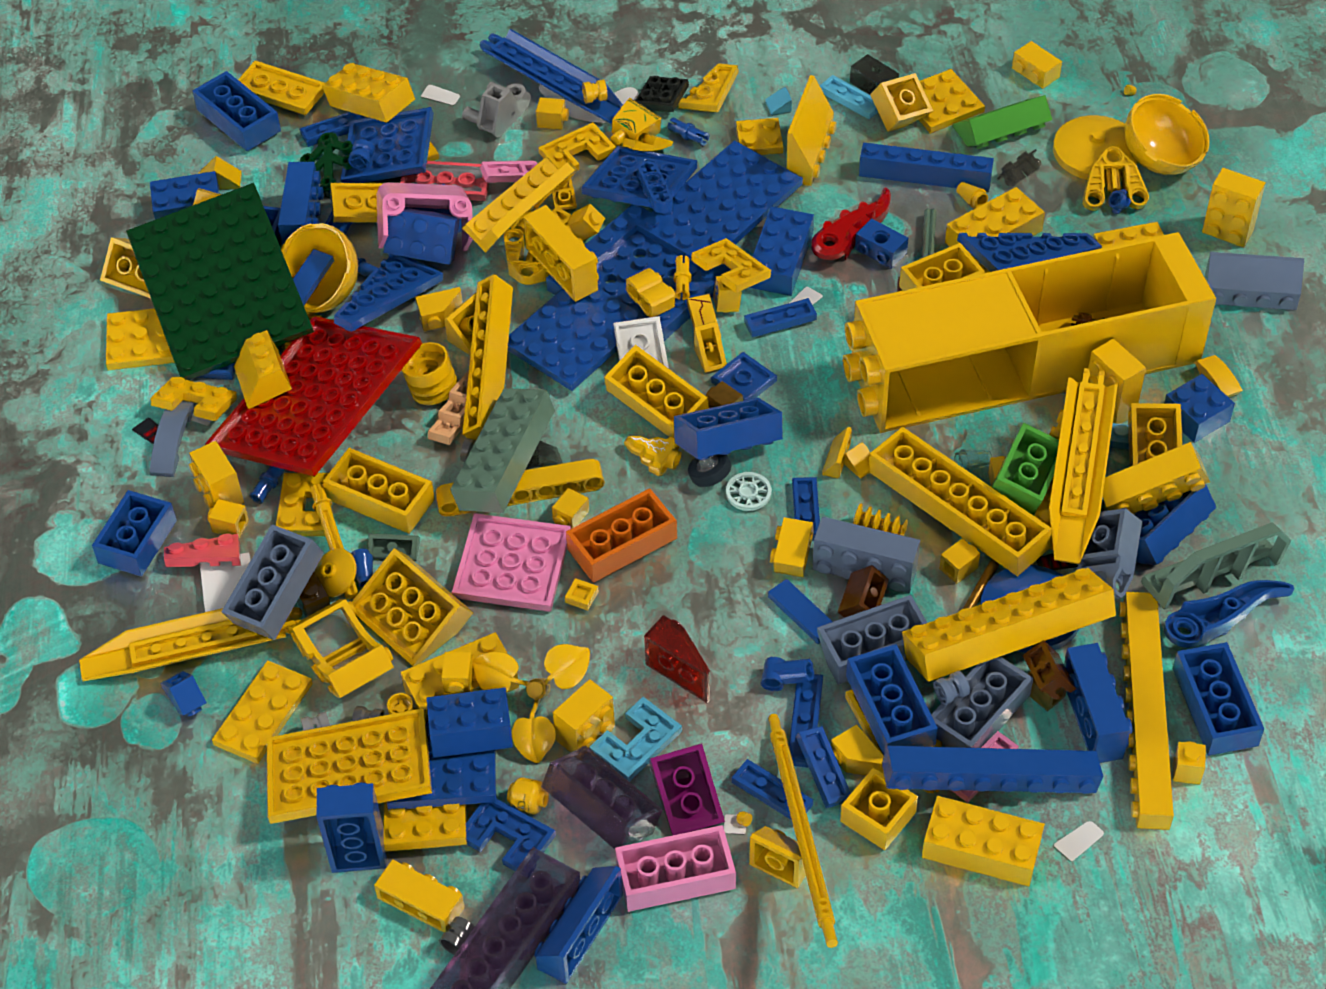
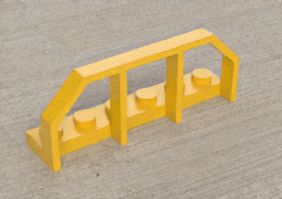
(516, 202)

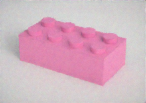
(675, 868)

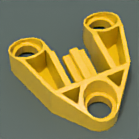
(1131, 180)
(525, 272)

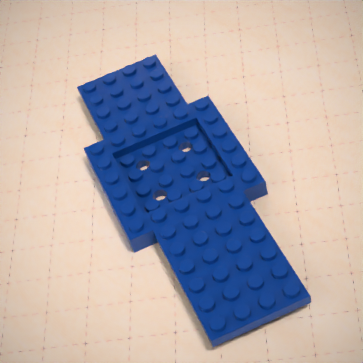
(716, 203)

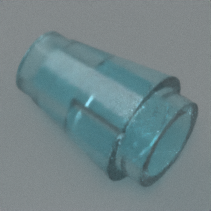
(972, 459)

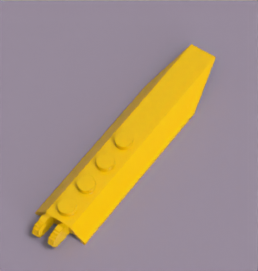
(1081, 465)
(172, 643)

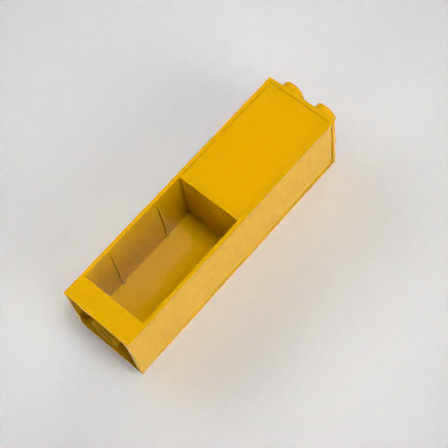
(1011, 333)

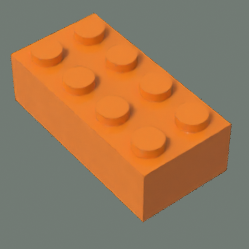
(621, 535)

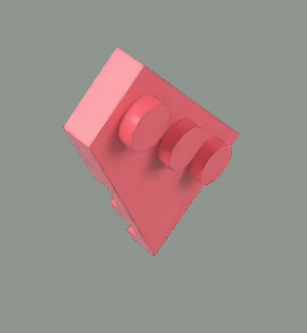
(212, 550)

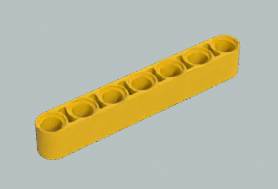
(538, 484)

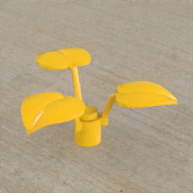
(565, 664)

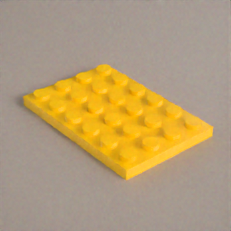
(374, 750)

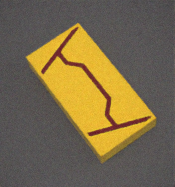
(701, 310)

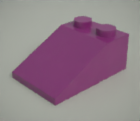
(686, 789)

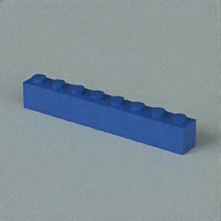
(991, 769)

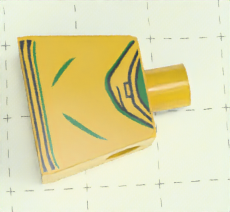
(633, 122)

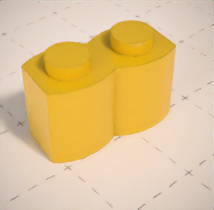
(650, 292)

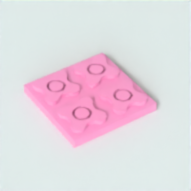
(511, 562)

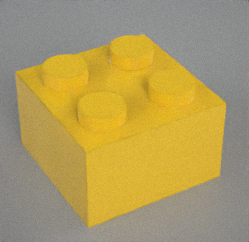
(214, 475)
(584, 717)
(878, 811)

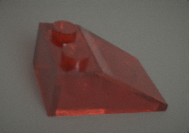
(676, 657)

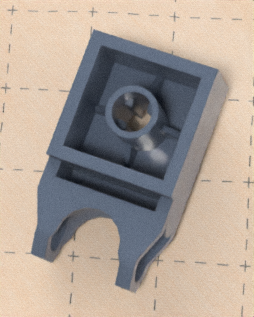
(1114, 549)

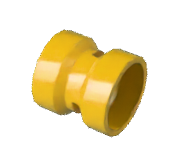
(594, 91)
(399, 703)

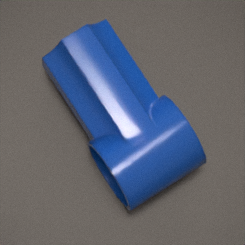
(780, 672)

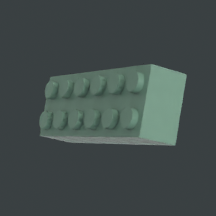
(502, 450)

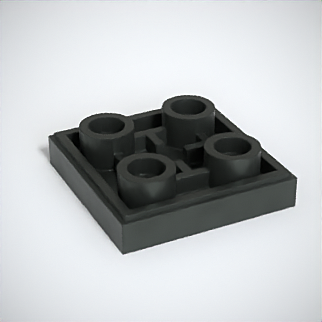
(662, 93)

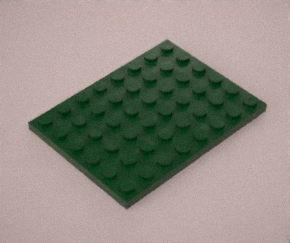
(218, 280)

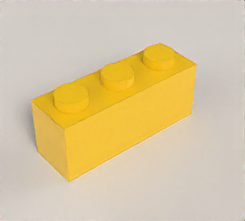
(419, 895)

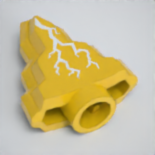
(655, 453)

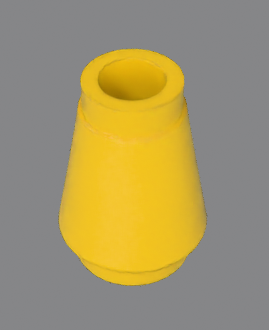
(972, 195)

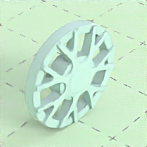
(748, 491)

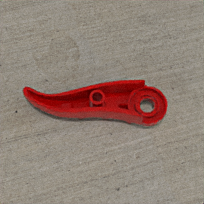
(844, 228)

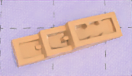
(451, 415)

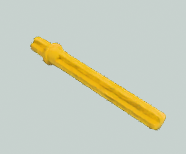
(323, 507)

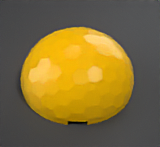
(1165, 135)
(342, 274)

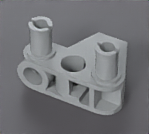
(499, 108)

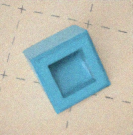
(779, 102)

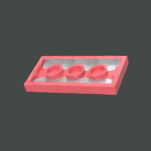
(452, 173)

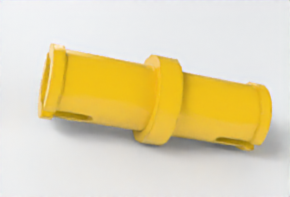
(682, 277)

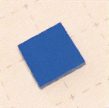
(745, 376)

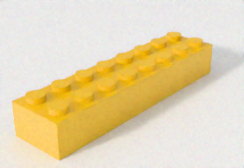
(960, 501)
(1008, 623)

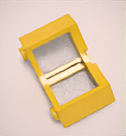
(340, 648)

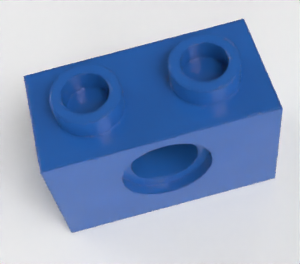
(881, 243)

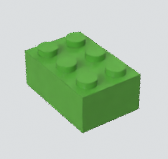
(1028, 468)

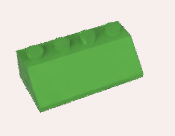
(1004, 121)

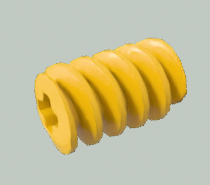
(876, 522)

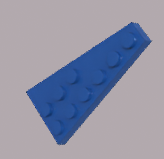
(385, 289)

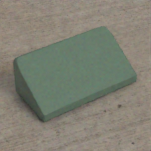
(382, 544)

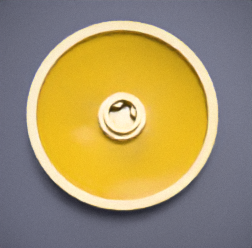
(1085, 139)

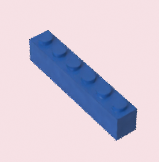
(924, 166)

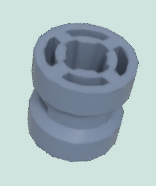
(951, 688)

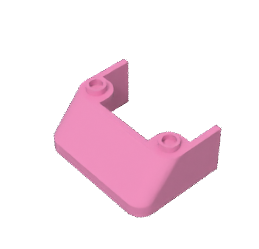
(394, 197)

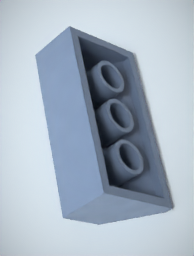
(1255, 280)
(867, 632)

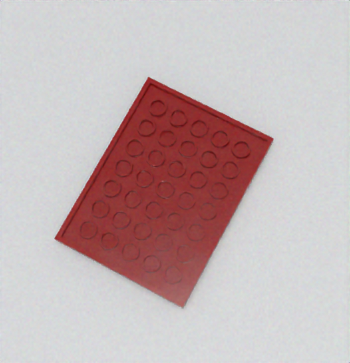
(333, 385)

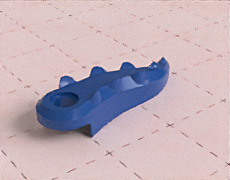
(1218, 614)

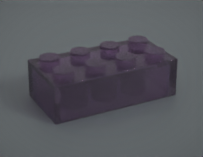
(601, 798)

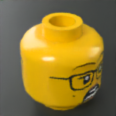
(527, 796)

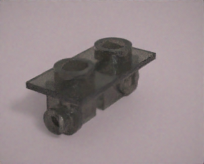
(1013, 171)

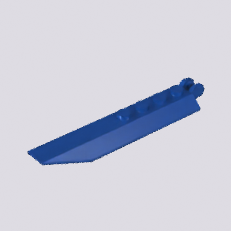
(549, 71)

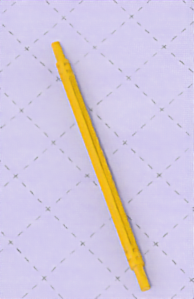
(803, 832)

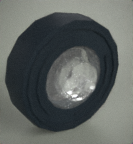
(709, 471)

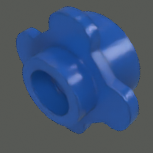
(1118, 201)

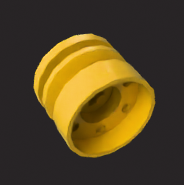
(430, 374)

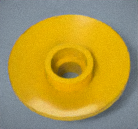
(336, 571)

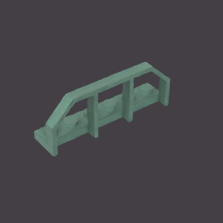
(1223, 557)

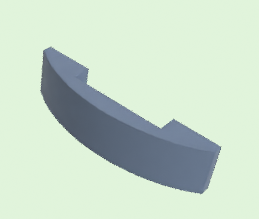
(168, 439)

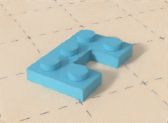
(656, 734)

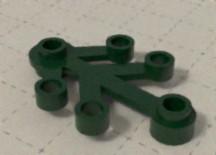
(328, 143)

